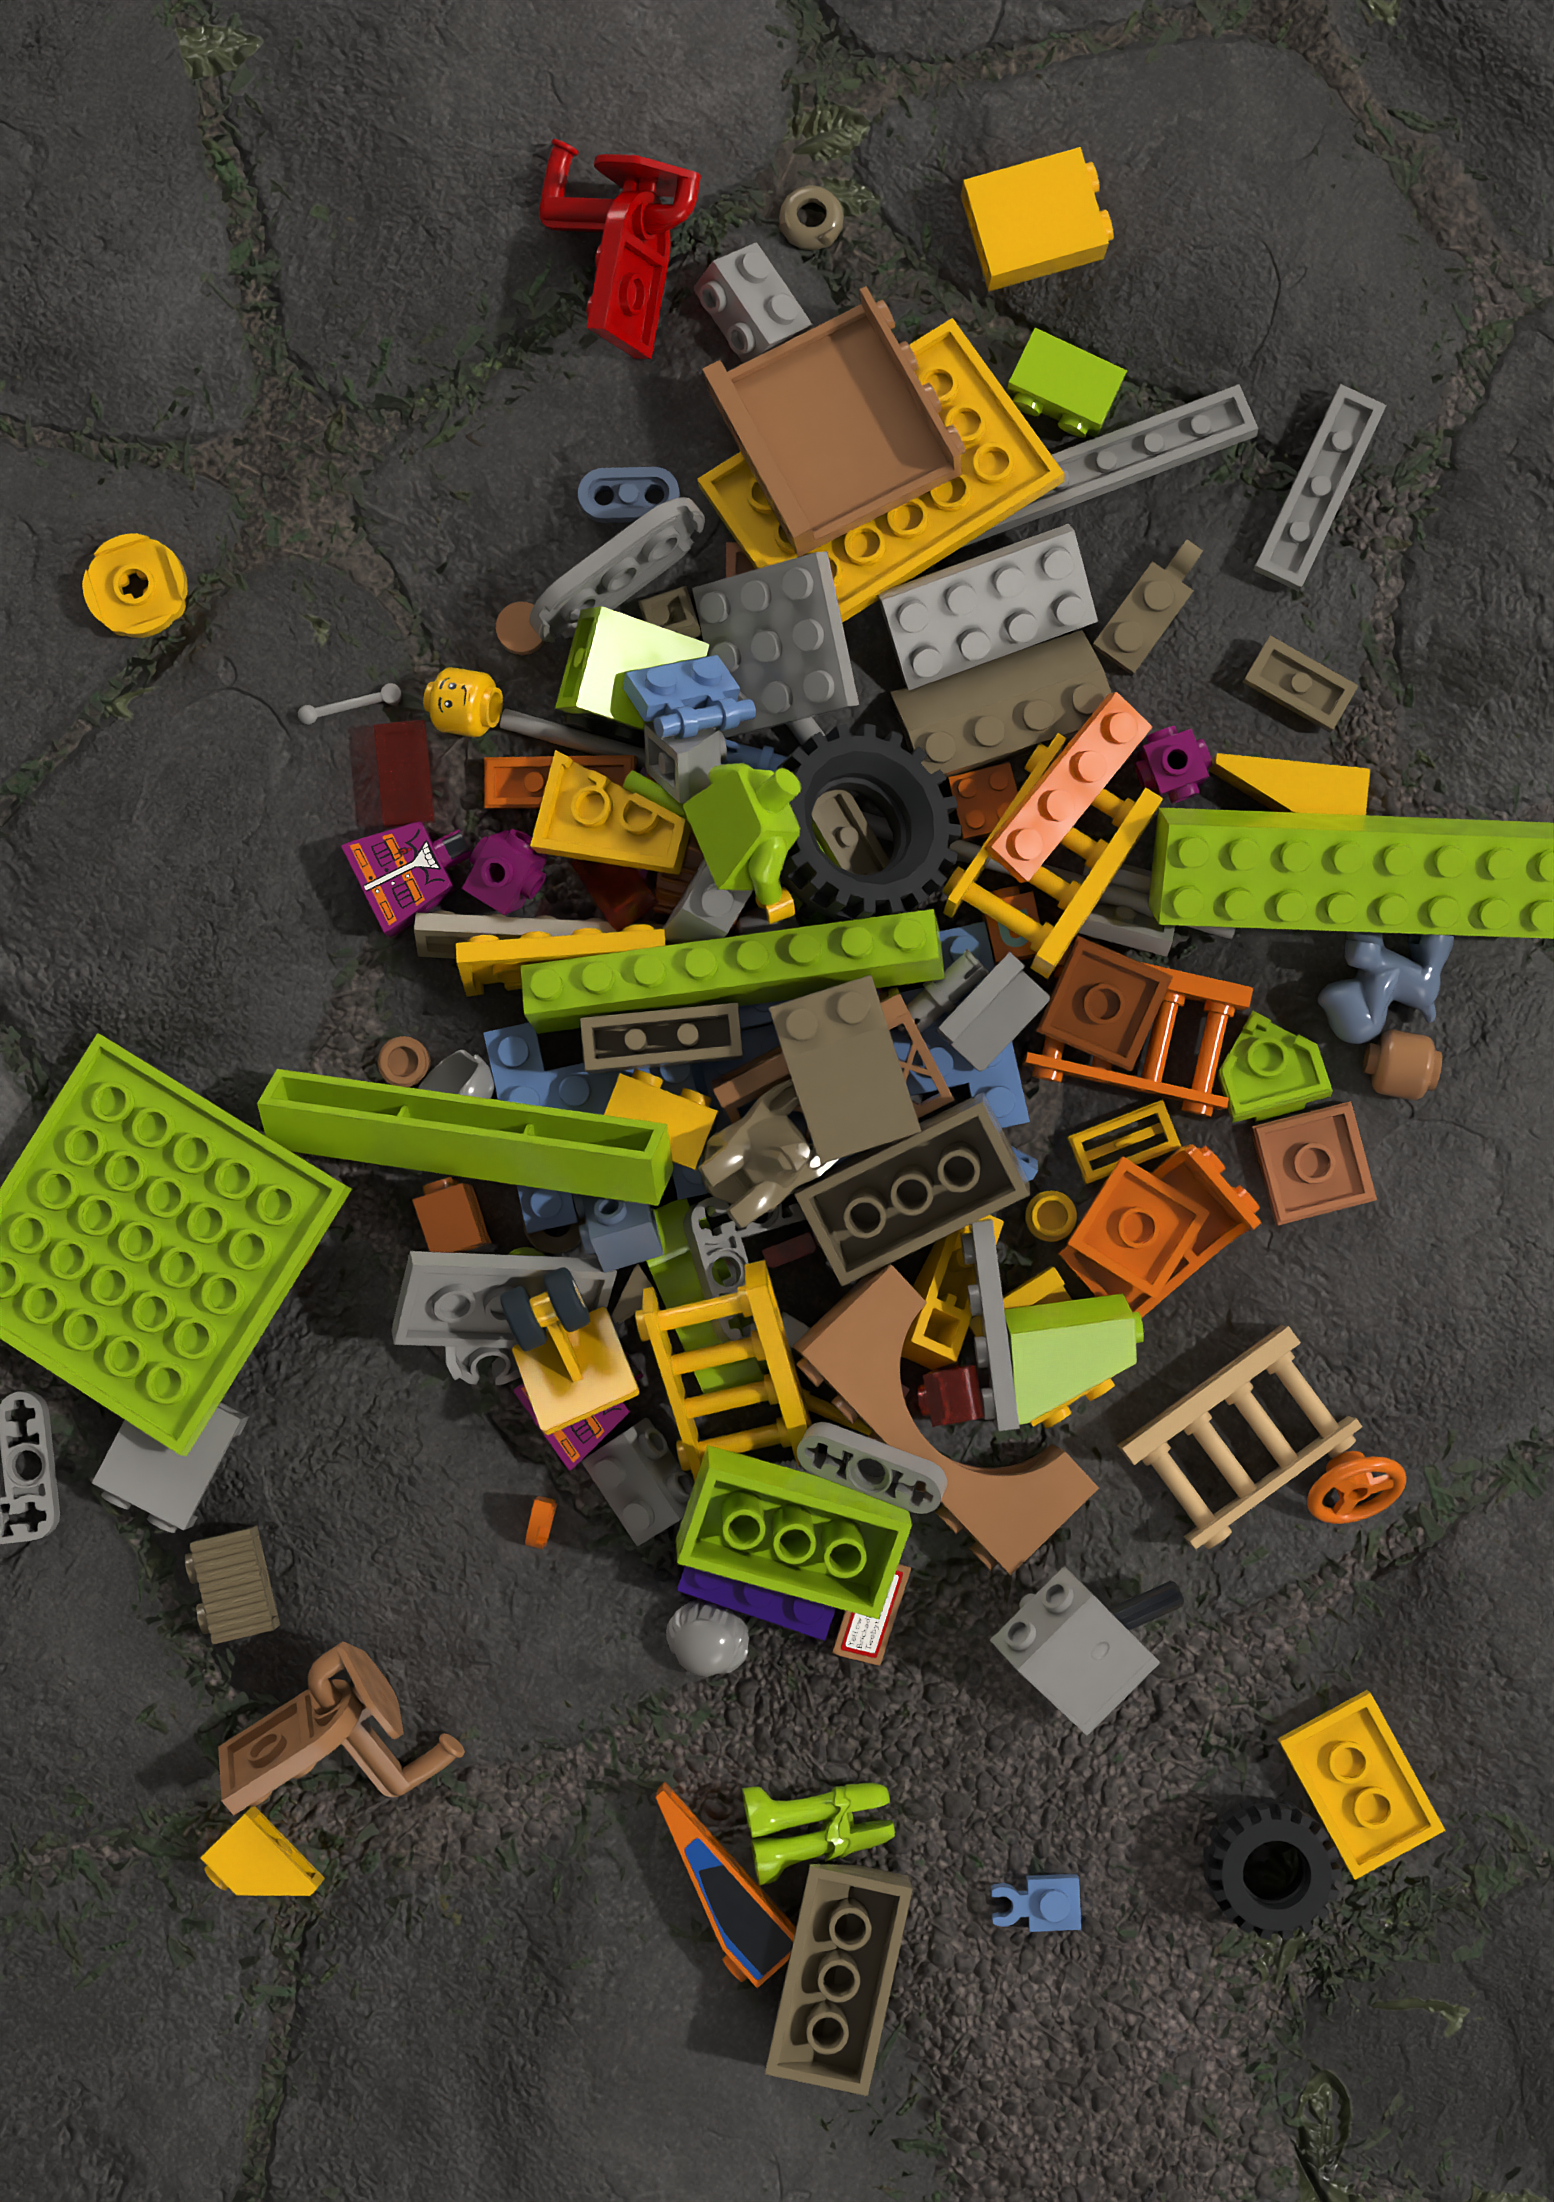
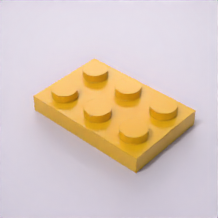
(1361, 1784)

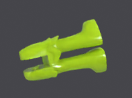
(837, 1835)

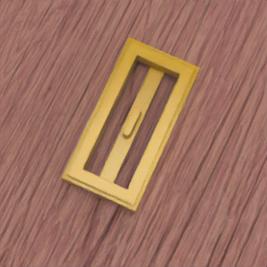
(1082, 1158)

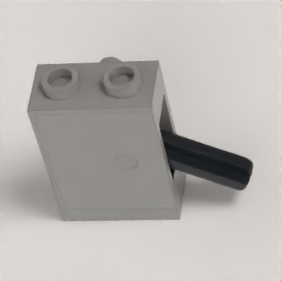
(1080, 1649)

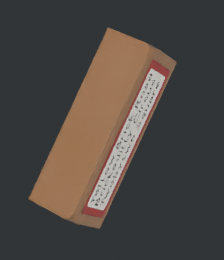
(867, 1637)

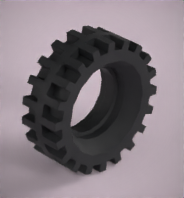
(902, 793)

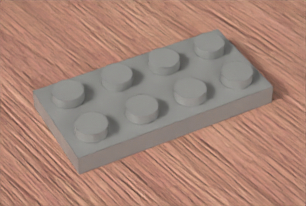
(988, 607)

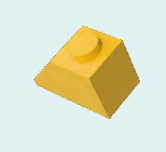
(259, 1861)

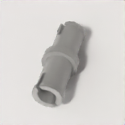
(943, 993)

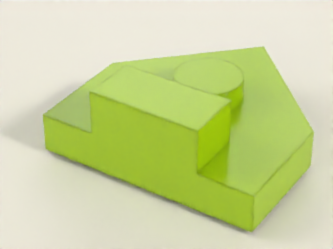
(1271, 1072)

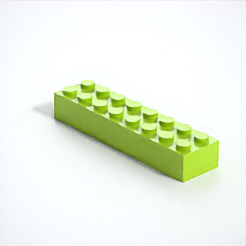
(1353, 873)

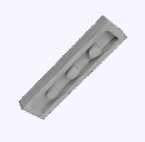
(1319, 487)
(993, 1347)

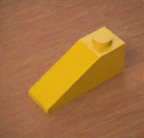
(1296, 784)
(942, 1323)

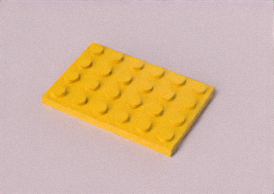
(1000, 475)

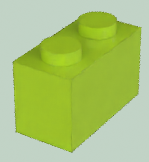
(1064, 384)

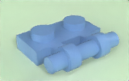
(688, 697)

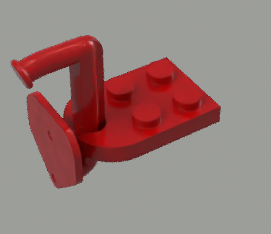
(634, 239)

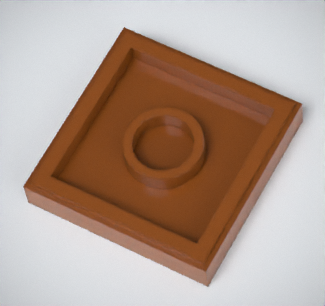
(1104, 1003)

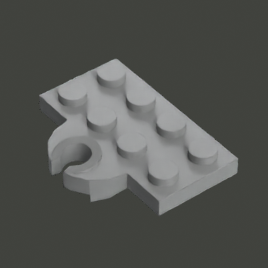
(457, 1304)

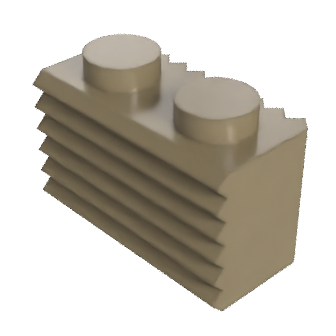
(232, 1585)

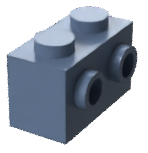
(618, 1231)

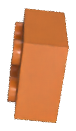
(982, 799)

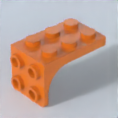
(1197, 1176)

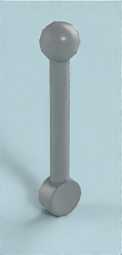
(389, 694)

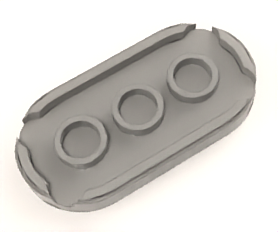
(618, 567)

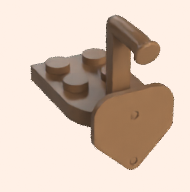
(316, 1723)

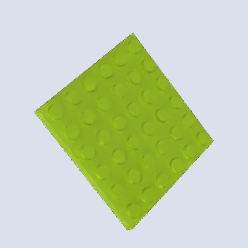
(151, 1242)

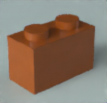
(451, 1217)

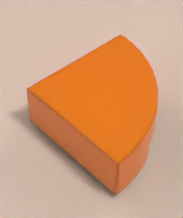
(540, 1522)

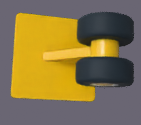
(573, 1365)

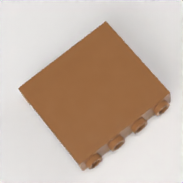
(837, 425)

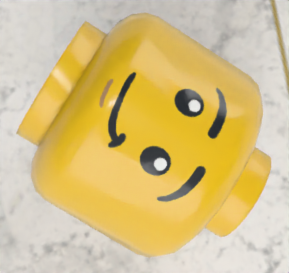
(463, 702)

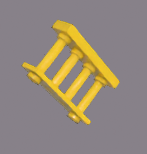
(1073, 898)
(765, 1343)

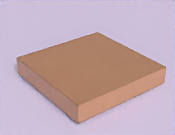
(1313, 1163)

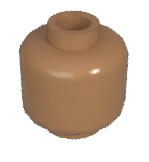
(1403, 1064)

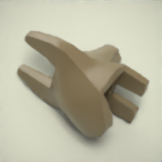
(760, 1157)

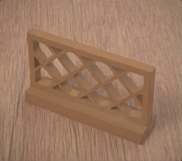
(770, 1069)

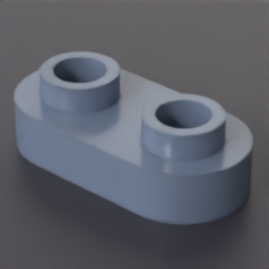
(629, 490)

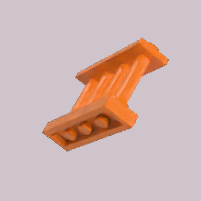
(1220, 1002)

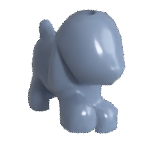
(1360, 1005)

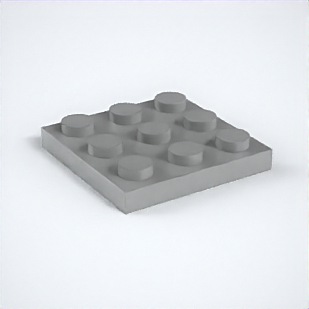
(780, 640)

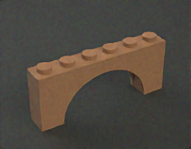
(859, 1356)

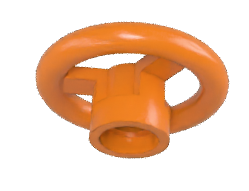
(1354, 1482)

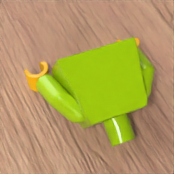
(747, 831)

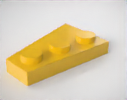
(604, 823)

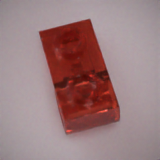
(951, 1395)

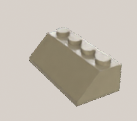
(1003, 706)
(839, 1976)

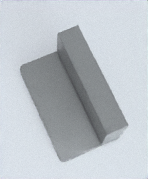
(993, 1013)

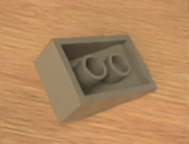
(845, 1069)

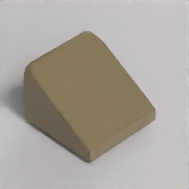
(632, 1296)

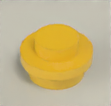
(1050, 1216)

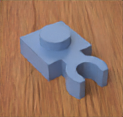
(1049, 1903)

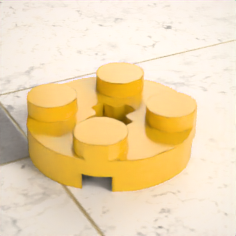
(109, 572)

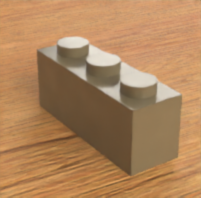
(661, 1038)

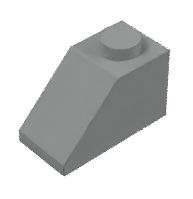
(683, 764)
(704, 910)

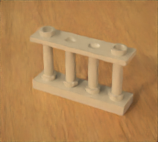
(1234, 1386)

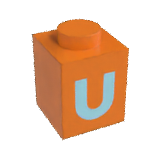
(1003, 939)

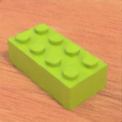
(792, 1533)

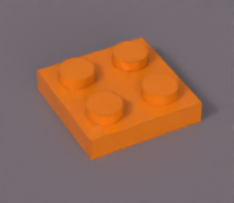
(1138, 1227)

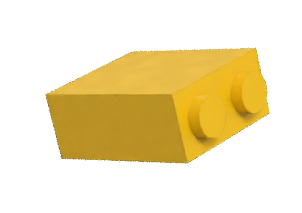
(1036, 218)

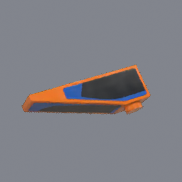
(742, 1915)

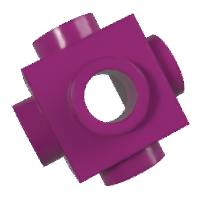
(1157, 775)
(505, 871)

